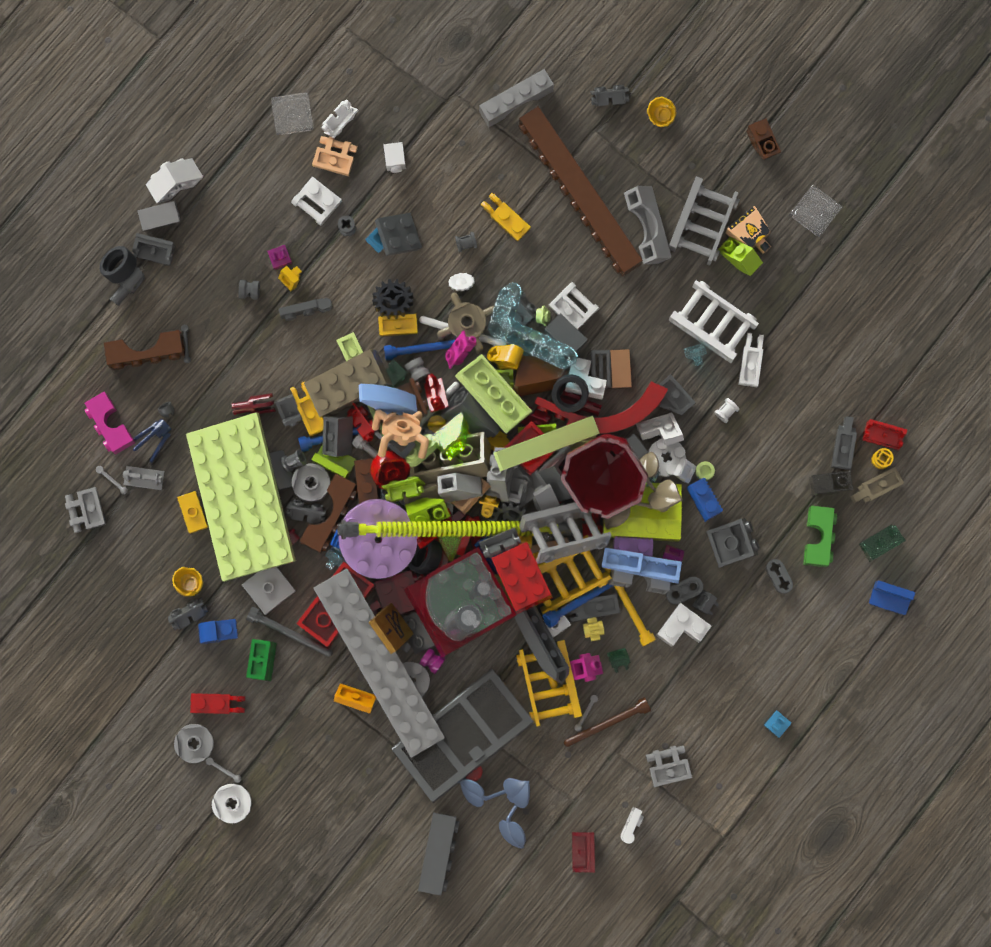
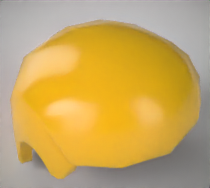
(661, 112)
(187, 581)

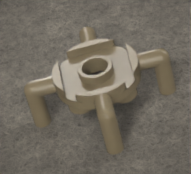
(461, 311)

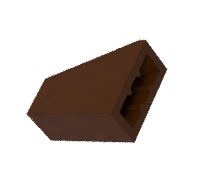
(536, 376)

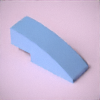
(387, 399)

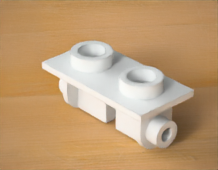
(334, 125)

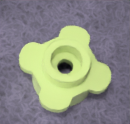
(543, 315)

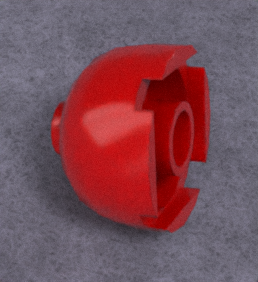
(389, 468)

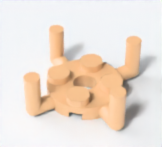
(393, 430)

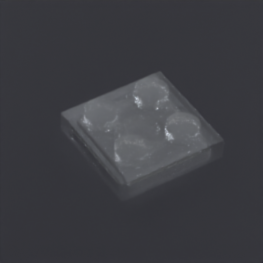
(815, 210)

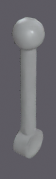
(99, 469)
(578, 727)
(210, 761)

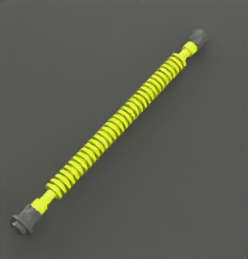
(438, 529)

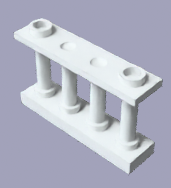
(712, 340)

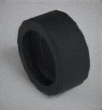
(124, 270)
(570, 407)
(432, 560)

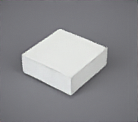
(685, 470)

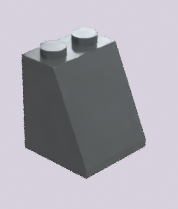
(473, 412)

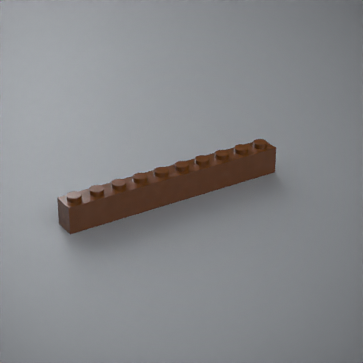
(580, 191)

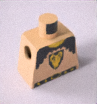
(751, 230)

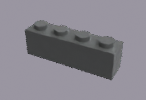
(437, 854)

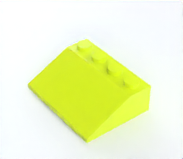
(650, 522)

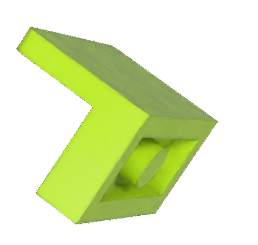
(338, 465)

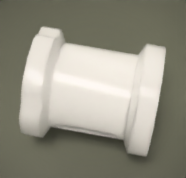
(726, 410)

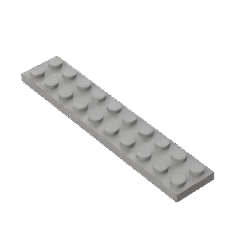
(380, 668)

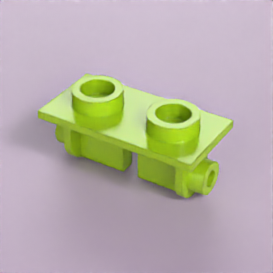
(412, 486)

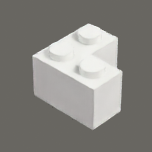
(173, 178)
(683, 621)

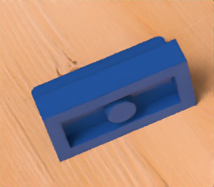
(891, 597)

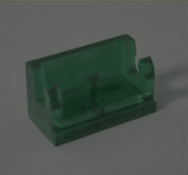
(881, 542)

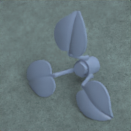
(517, 793)

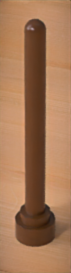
(641, 707)

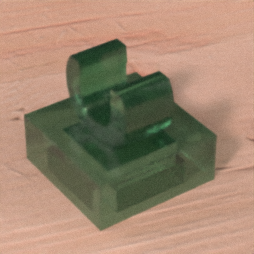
(619, 658)

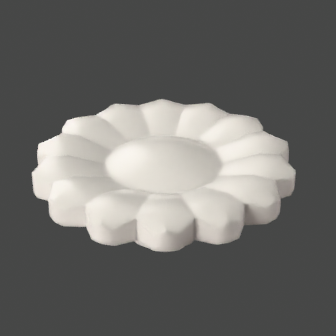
(461, 282)

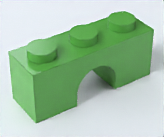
(823, 520)

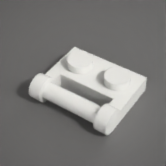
(321, 197)
(569, 309)
(634, 819)

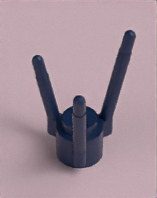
(159, 429)

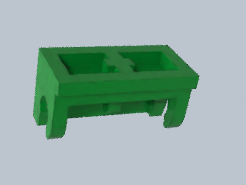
(261, 660)

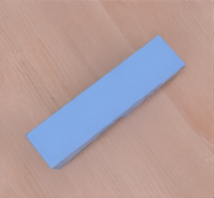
(642, 565)

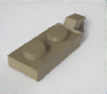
(878, 486)

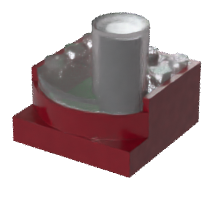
(460, 602)

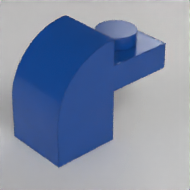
(217, 631)

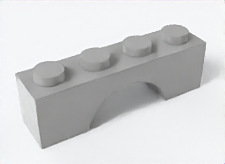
(525, 91)
(643, 204)

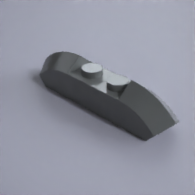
(542, 644)

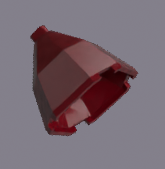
(604, 476)

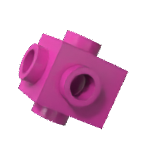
(586, 667)

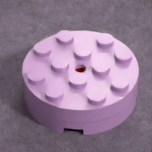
(381, 557)

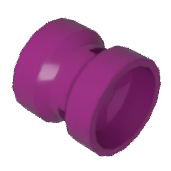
(431, 660)

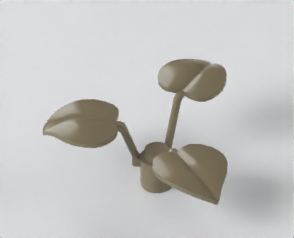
(661, 499)

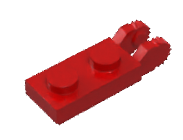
(215, 703)

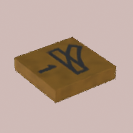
(391, 628)

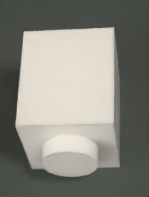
(394, 157)

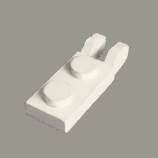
(751, 362)

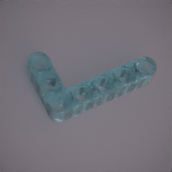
(525, 333)

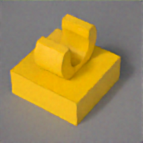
(290, 277)

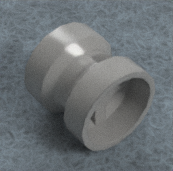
(417, 369)

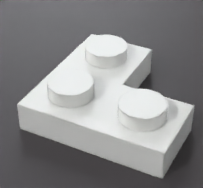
(595, 385)
(663, 425)

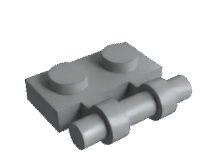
(91, 509)
(670, 772)

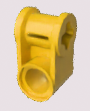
(505, 356)

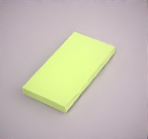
(493, 393)

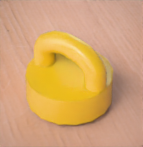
(436, 423)

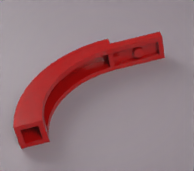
(620, 421)

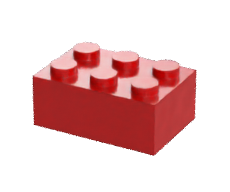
(522, 577)

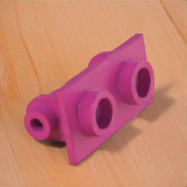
(459, 349)

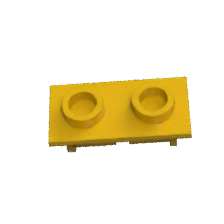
(489, 504)

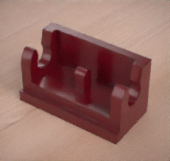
(583, 852)

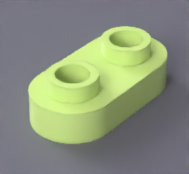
(413, 459)

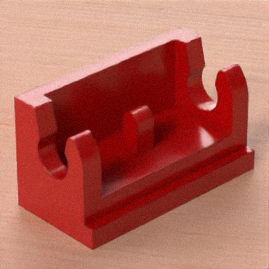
(884, 434)

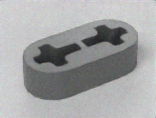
(783, 574)

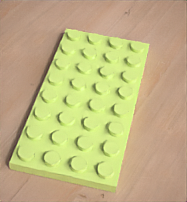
(240, 497)

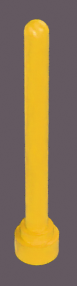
(645, 636)

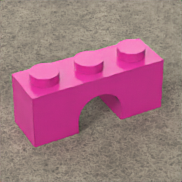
(100, 409)

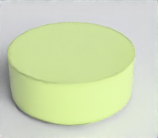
(705, 470)

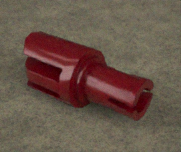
(572, 398)
(252, 405)

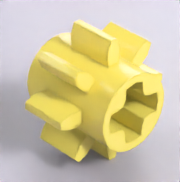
(593, 629)

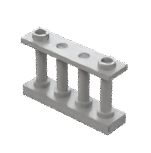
(691, 207)
(560, 514)

